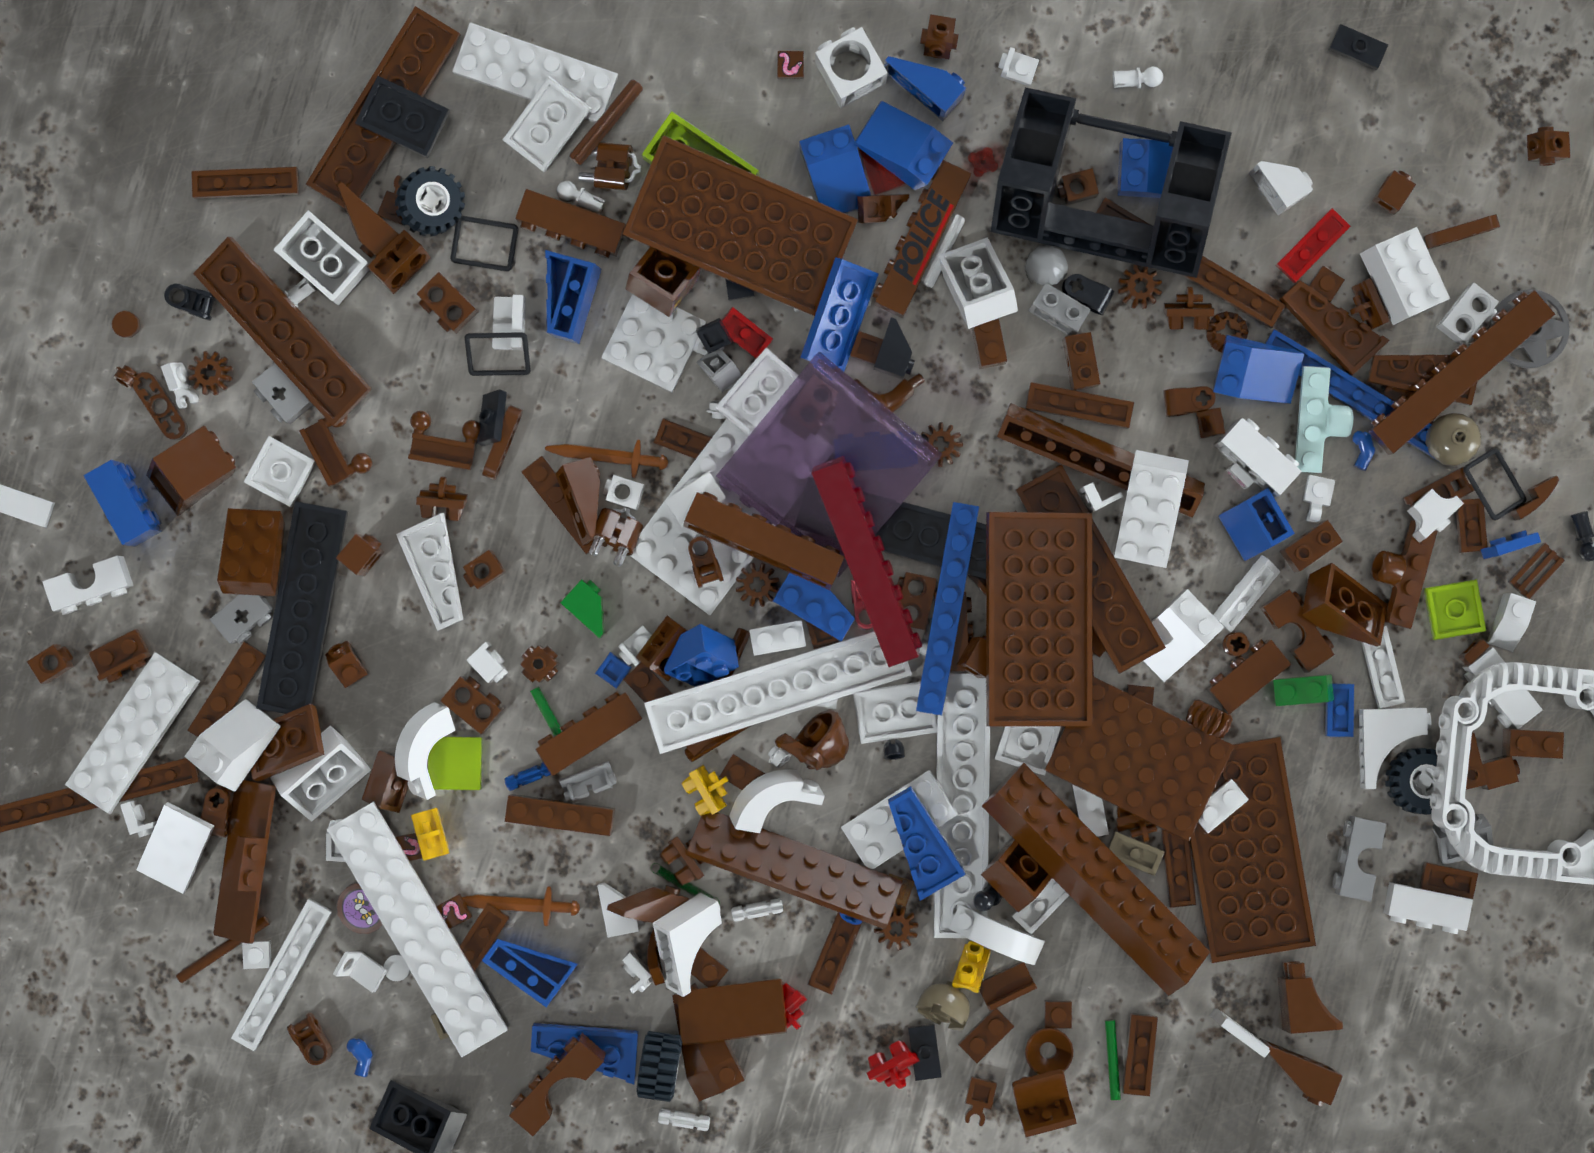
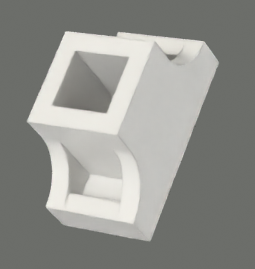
(1432, 513)

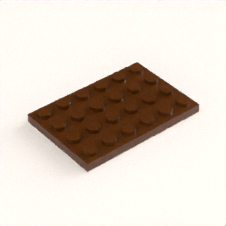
(1141, 760)

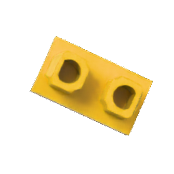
(709, 788)
(430, 834)
(971, 967)

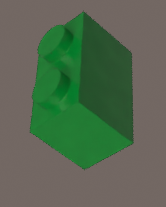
(1303, 690)

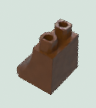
(1301, 1005)

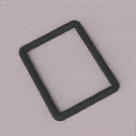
(480, 264)
(497, 372)
(1466, 470)

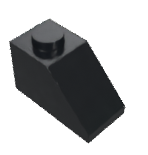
(894, 353)

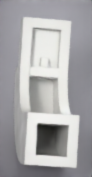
(415, 744)
(767, 792)
(996, 935)

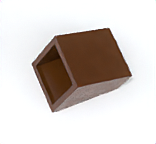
(190, 469)

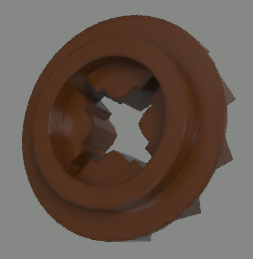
(1218, 323)

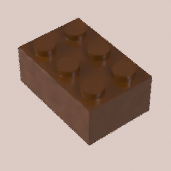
(251, 552)

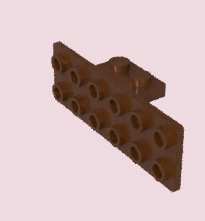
(244, 861)

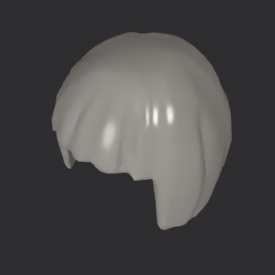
(1046, 265)

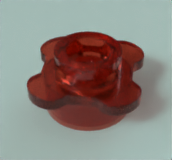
(985, 154)

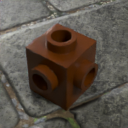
(939, 37)
(1542, 146)
(549, 660)

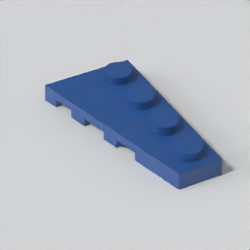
(926, 850)
(617, 1044)

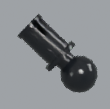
(1584, 534)
(986, 899)

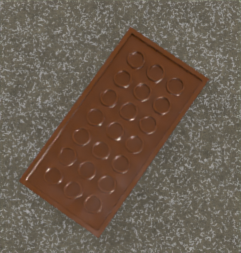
(738, 225)
(1038, 619)
(1253, 864)

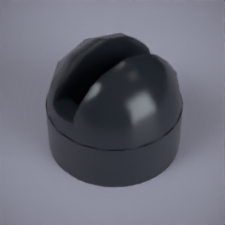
(894, 751)

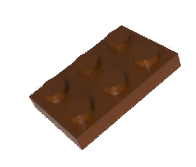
(292, 745)

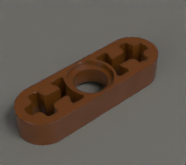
(1461, 231)
(164, 426)
(500, 449)

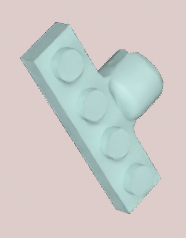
(1318, 419)

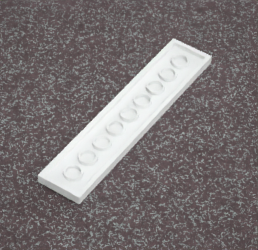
(770, 692)
(964, 778)
(417, 929)

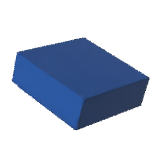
(613, 670)

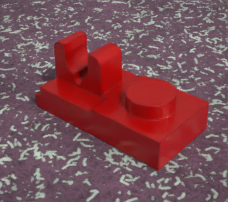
(746, 333)

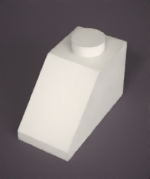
(1511, 621)
(614, 923)

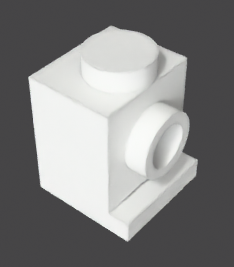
(488, 663)

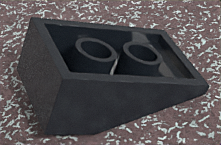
(417, 1120)

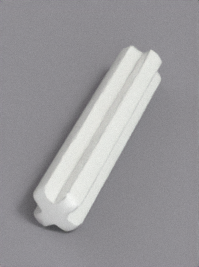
(944, 245)

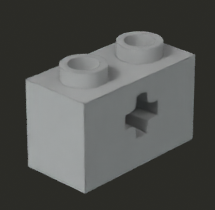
(295, 402)
(228, 617)

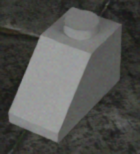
(720, 369)

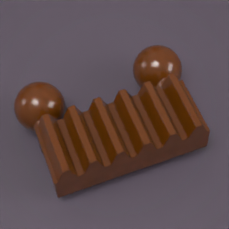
(442, 450)
(329, 455)

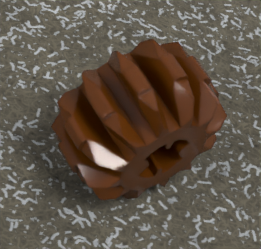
(1130, 284)
(214, 381)
(947, 438)
(750, 580)
(1209, 719)
(905, 927)

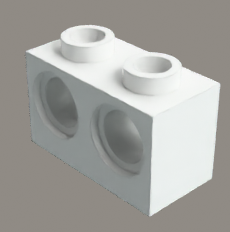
(1463, 310)

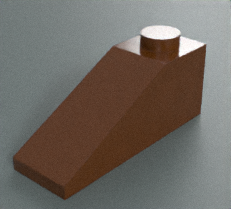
(368, 226)
(581, 492)
(649, 904)

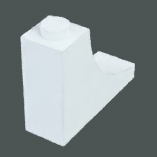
(1382, 731)
(680, 937)

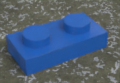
(1518, 541)
(1340, 712)

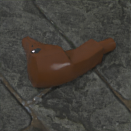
(899, 395)

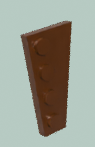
(1339, 333)
(1406, 370)

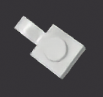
(177, 381)
(1317, 493)

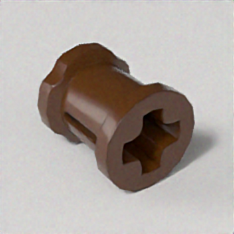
(1228, 648)

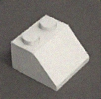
(1281, 184)

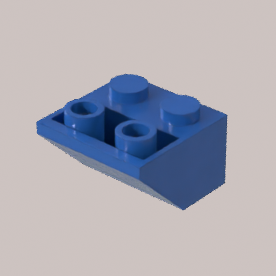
(1256, 524)
(702, 656)

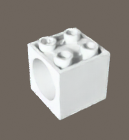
(846, 90)

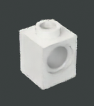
(632, 500)

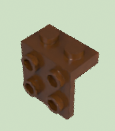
(1043, 1102)

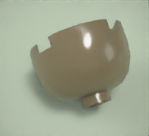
(1442, 441)
(944, 1004)

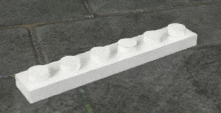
(281, 974)

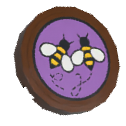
(357, 911)

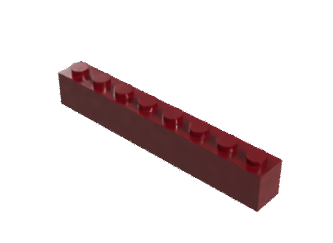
(866, 561)

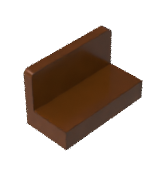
(384, 785)
(1006, 986)

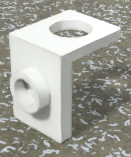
(361, 969)

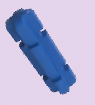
(526, 776)

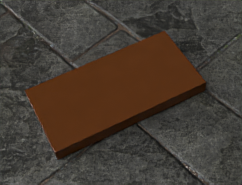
(732, 1012)

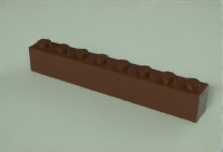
(1461, 372)
(1082, 452)

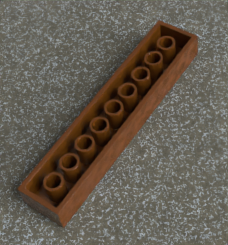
(1096, 879)

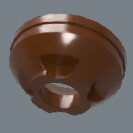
(1060, 1060)

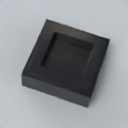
(714, 335)

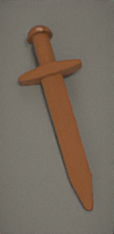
(633, 458)
(543, 906)

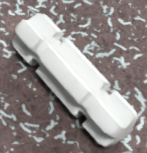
(757, 909)
(684, 1119)

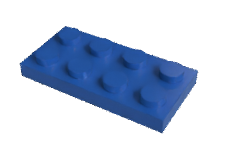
(840, 312)

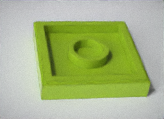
(1454, 609)
(456, 763)

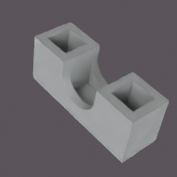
(1359, 835)

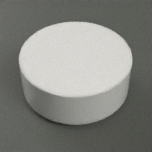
(396, 968)

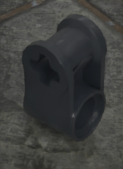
(1092, 293)
(195, 301)

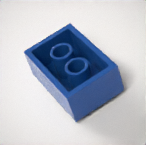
(123, 503)

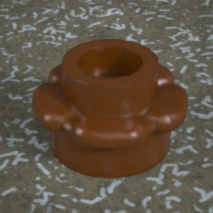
(125, 376)

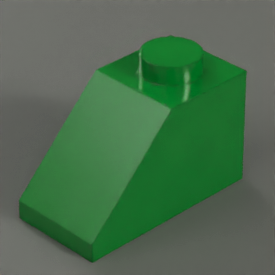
(587, 606)

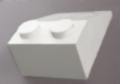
(1184, 629)
(233, 744)

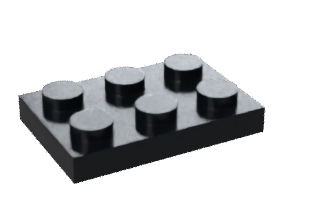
(402, 116)

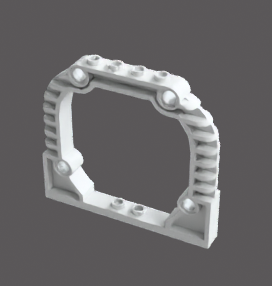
(1452, 771)

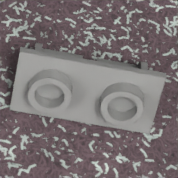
(596, 778)

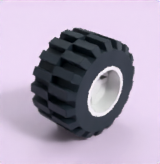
(429, 201)
(1412, 780)
(659, 1066)

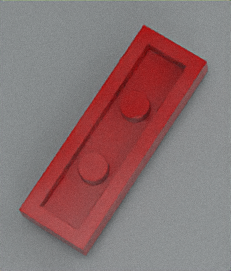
(1313, 245)

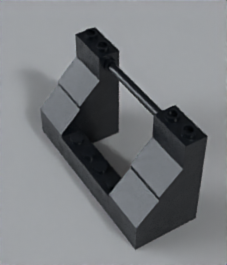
(1031, 174)

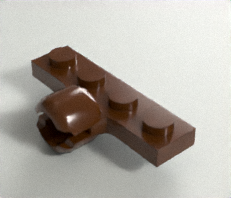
(1405, 575)

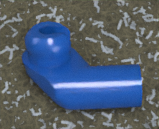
(1366, 447)
(362, 1054)

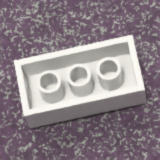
(1151, 508)

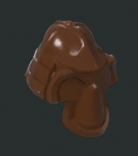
(819, 743)

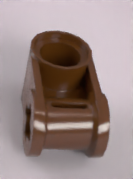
(1183, 400)
(704, 563)
(216, 813)
(309, 1038)

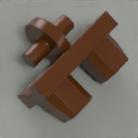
(1369, 304)
(1199, 311)
(441, 496)
(1128, 821)
(677, 850)

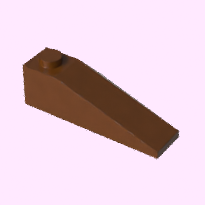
(709, 1066)

